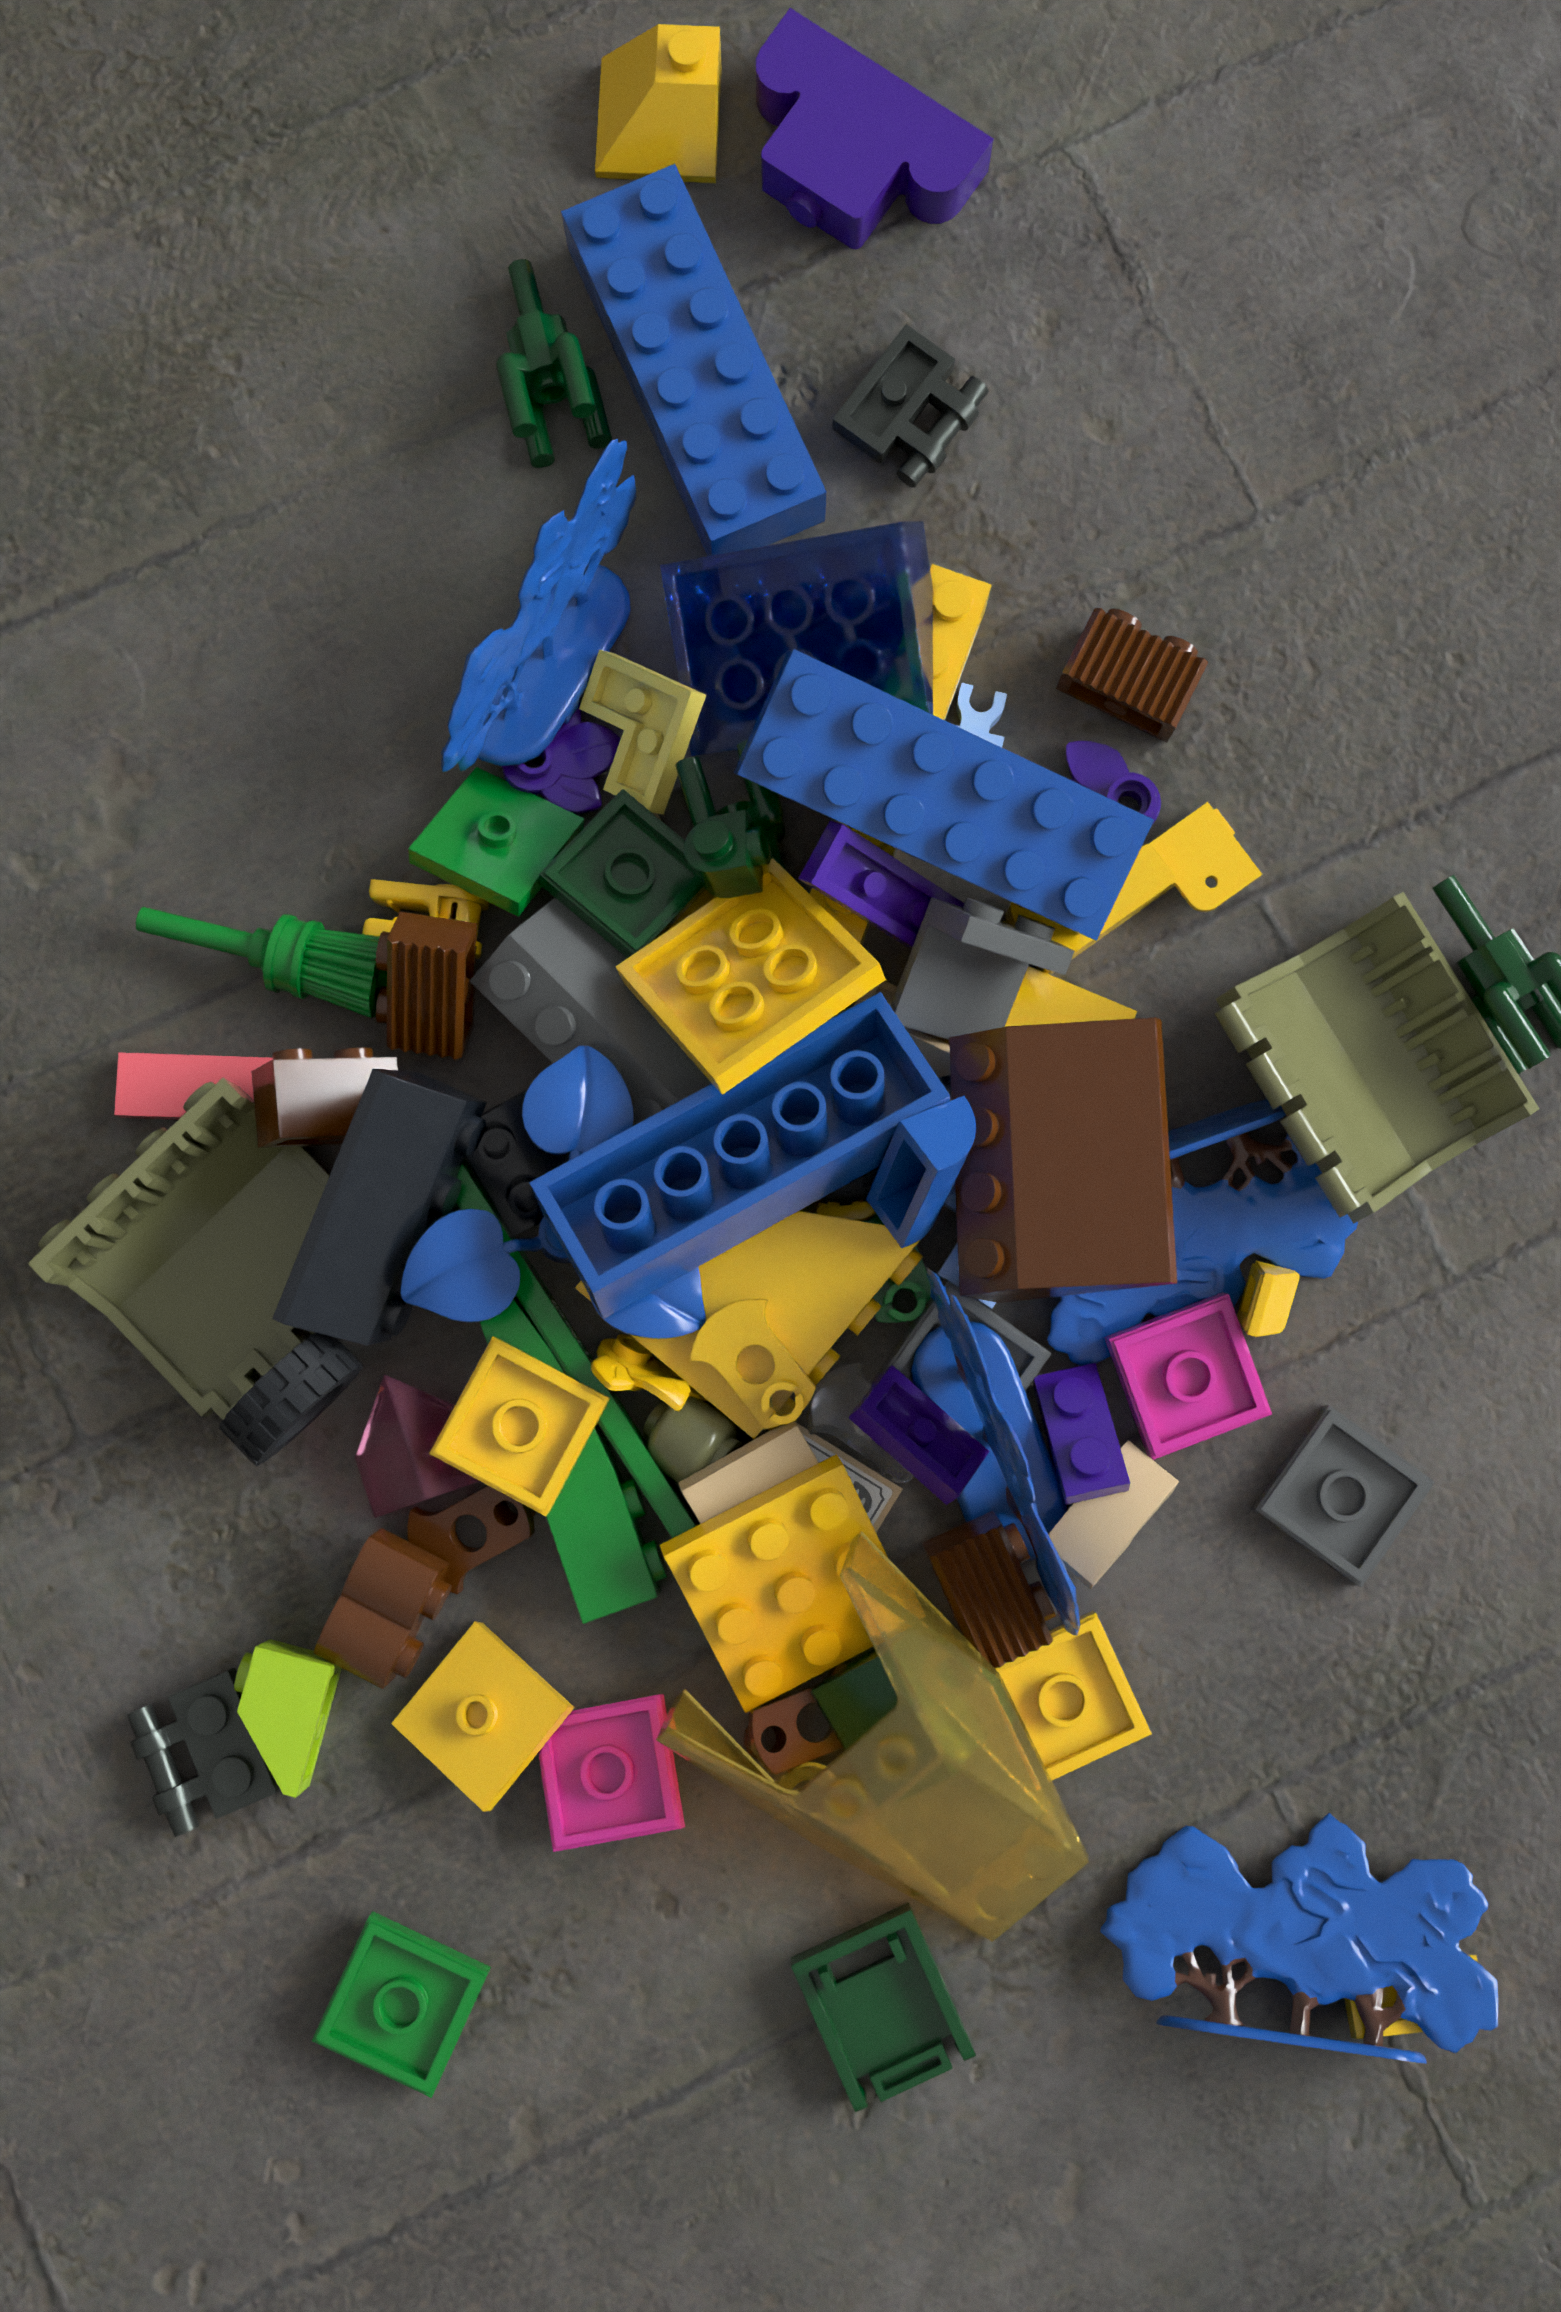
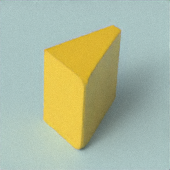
(1267, 1299)

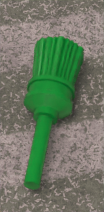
(292, 956)

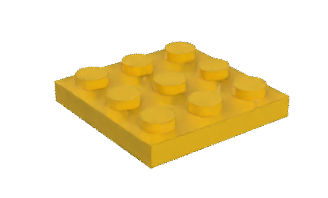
(750, 977)
(772, 1584)

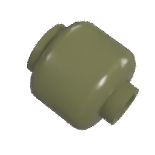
(689, 1438)

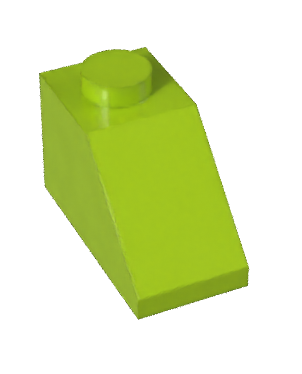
(286, 1708)

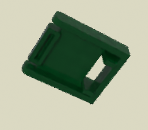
(886, 2014)

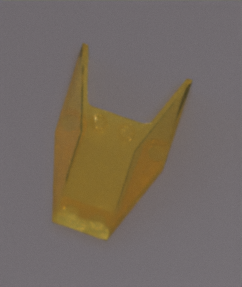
(935, 1793)

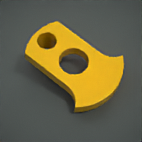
(742, 1326)

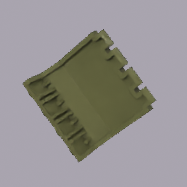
(1374, 1057)
(195, 1247)

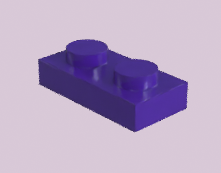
(1081, 1433)
(919, 1435)

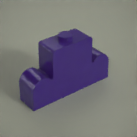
(857, 137)

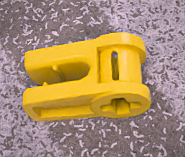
(438, 900)

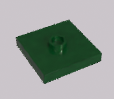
(624, 875)

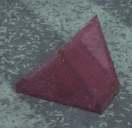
(397, 1448)

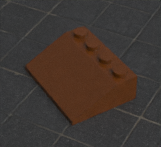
(1064, 1160)

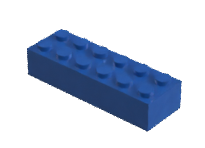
(694, 364)
(942, 794)
(738, 1160)

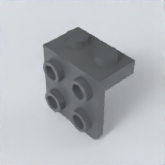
(971, 967)

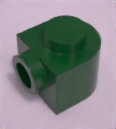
(728, 854)

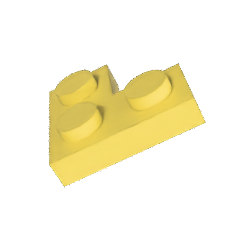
(656, 724)

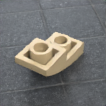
(1102, 1528)

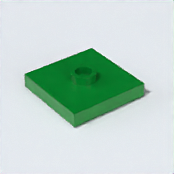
(494, 840)
(401, 2004)

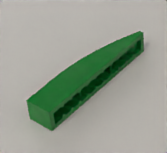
(595, 1510)

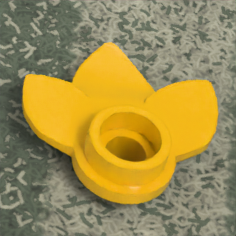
(630, 1366)

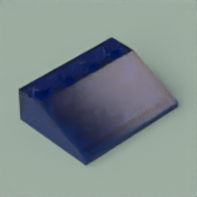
(838, 597)

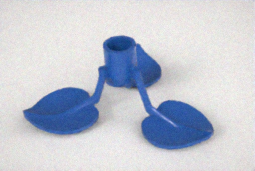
(461, 1259)

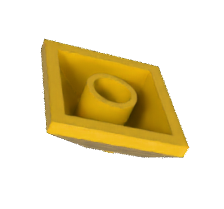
(661, 104)

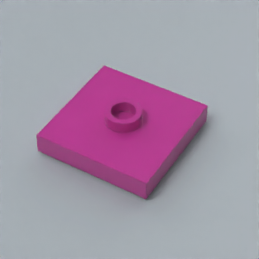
(1188, 1375)
(610, 1775)

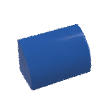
(922, 1169)

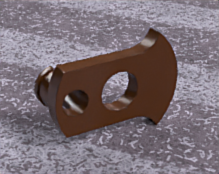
(438, 1534)
(790, 1747)

